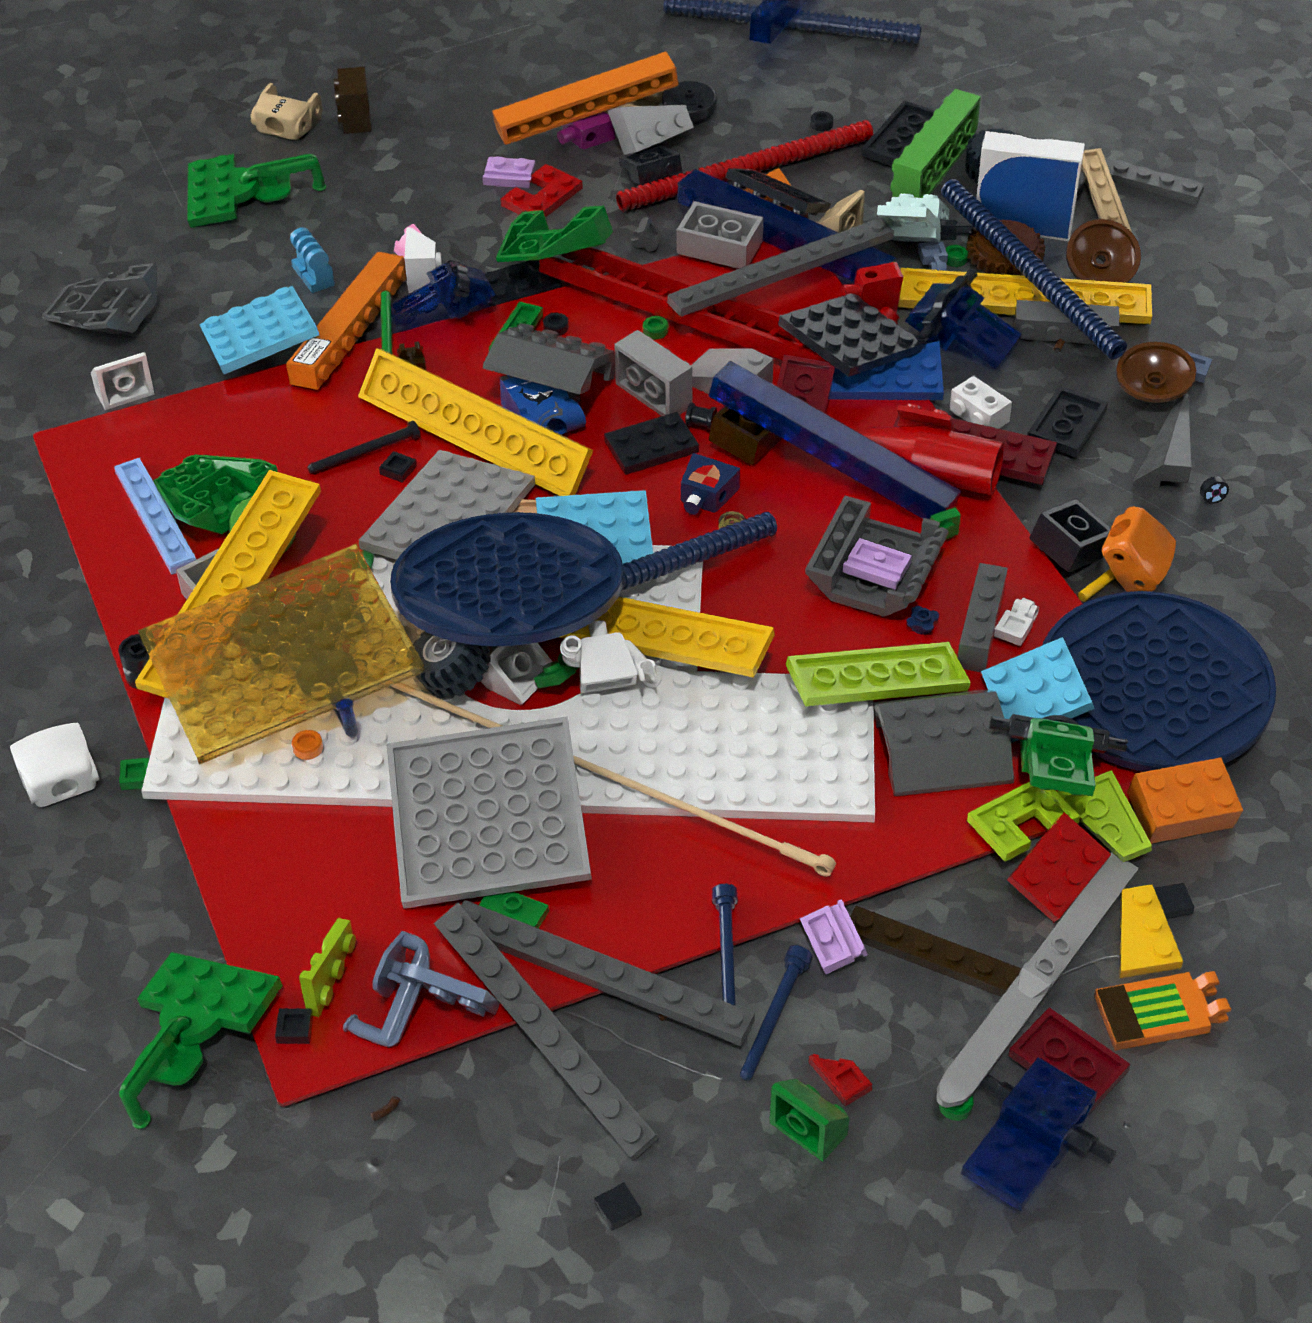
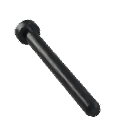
(410, 431)

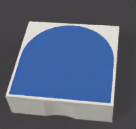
(1031, 181)

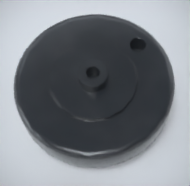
(697, 96)

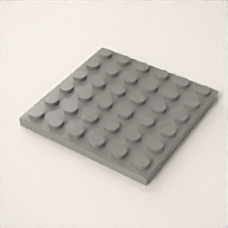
(487, 812)

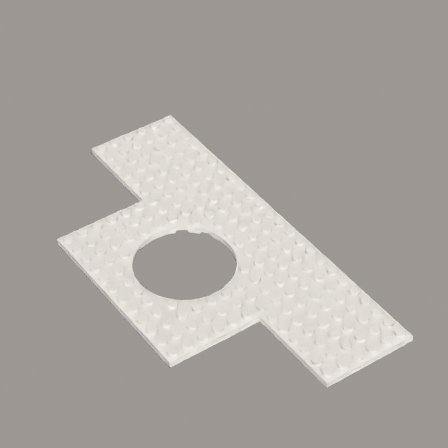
(692, 734)

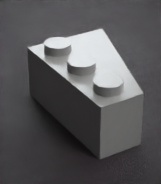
(648, 125)

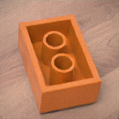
(1185, 800)

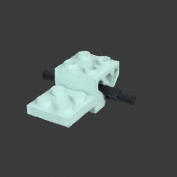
(920, 219)

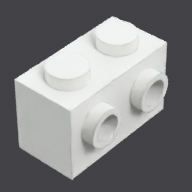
(980, 404)

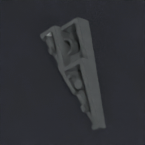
(1171, 451)

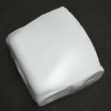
(55, 764)

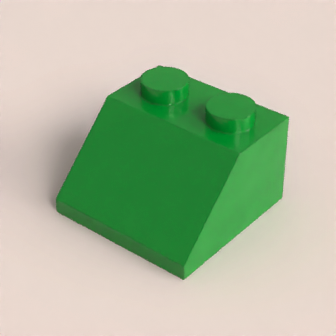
(807, 1117)

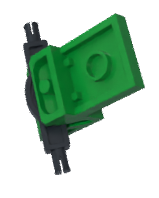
(1058, 750)

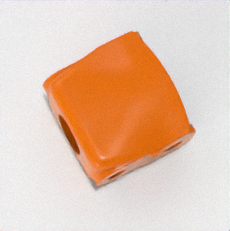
(1138, 550)

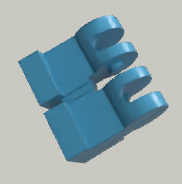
(311, 261)

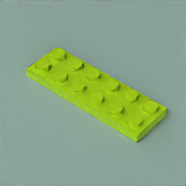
(877, 673)

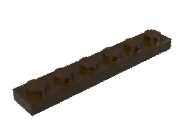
(934, 952)

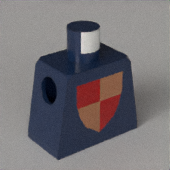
(708, 484)

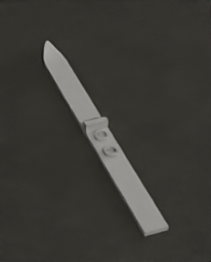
(1033, 982)

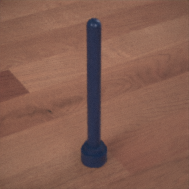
(725, 898)
(796, 961)

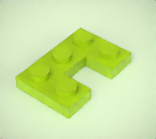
(998, 818)

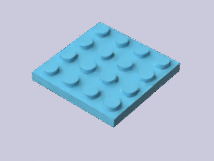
(258, 329)
(616, 516)

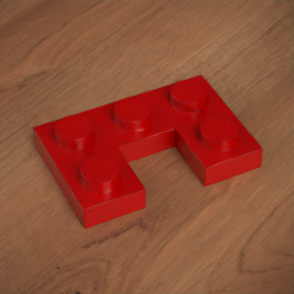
(556, 190)

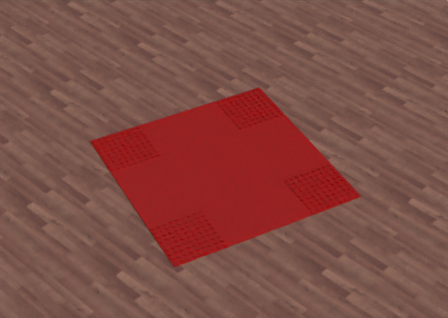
(289, 870)

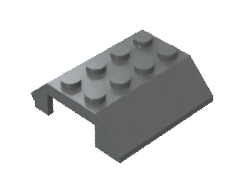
(549, 358)
(854, 522)
(944, 742)

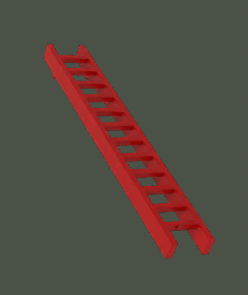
(657, 303)

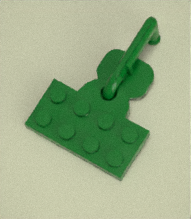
(219, 185)
(193, 1005)

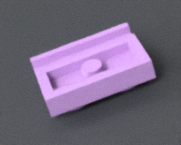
(508, 172)
(877, 563)
(833, 936)

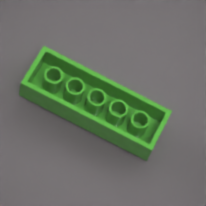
(936, 146)

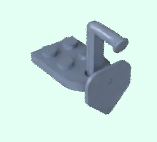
(412, 978)

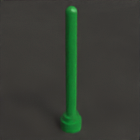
(386, 326)

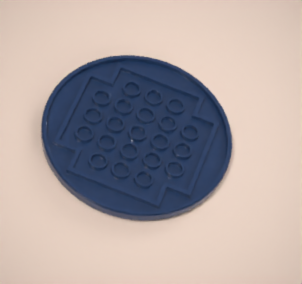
(507, 579)
(1168, 678)

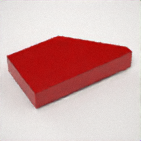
(842, 1078)

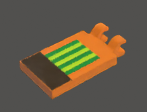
(1160, 1009)

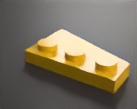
(1145, 934)

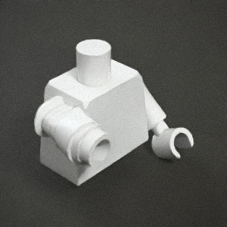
(605, 659)

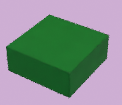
(132, 773)

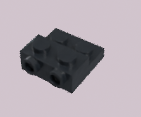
(651, 164)

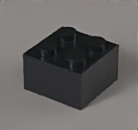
(1070, 535)

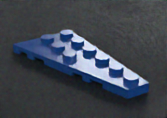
(904, 379)

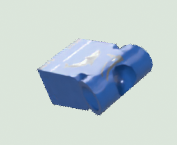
(541, 404)

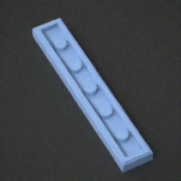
(155, 514)

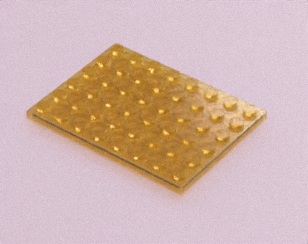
(279, 653)

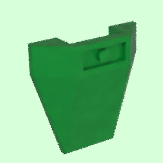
(209, 488)

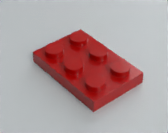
(1059, 867)

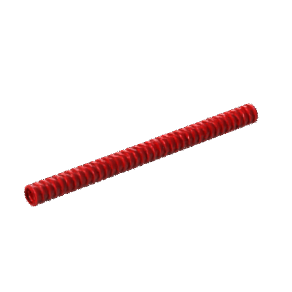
(759, 161)

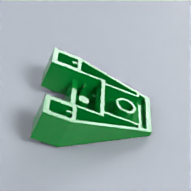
(533, 240)

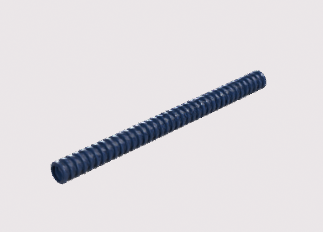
(801, 20)
(1034, 270)
(698, 549)

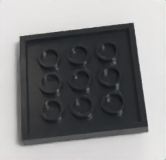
(850, 334)

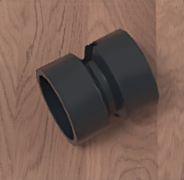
(133, 658)

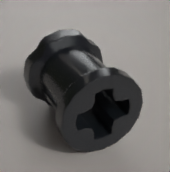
(700, 416)

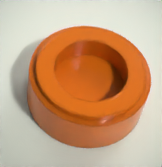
(307, 744)

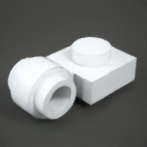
(1018, 622)

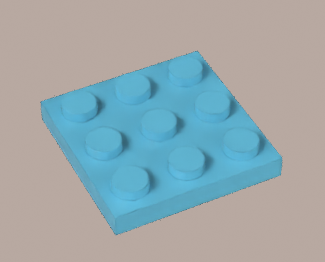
(1039, 684)

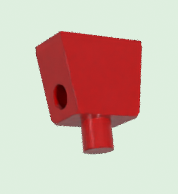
(877, 285)

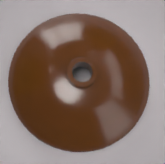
(1104, 241)
(1156, 372)

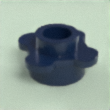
(922, 620)

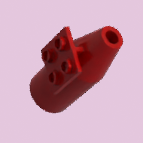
(934, 446)

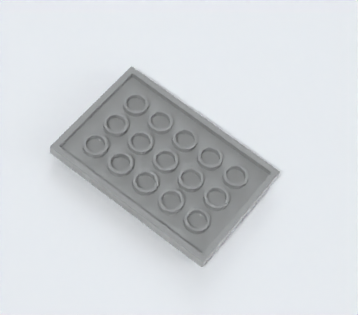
(443, 493)

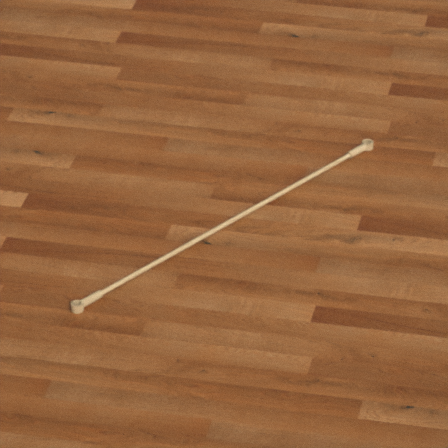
(822, 864)

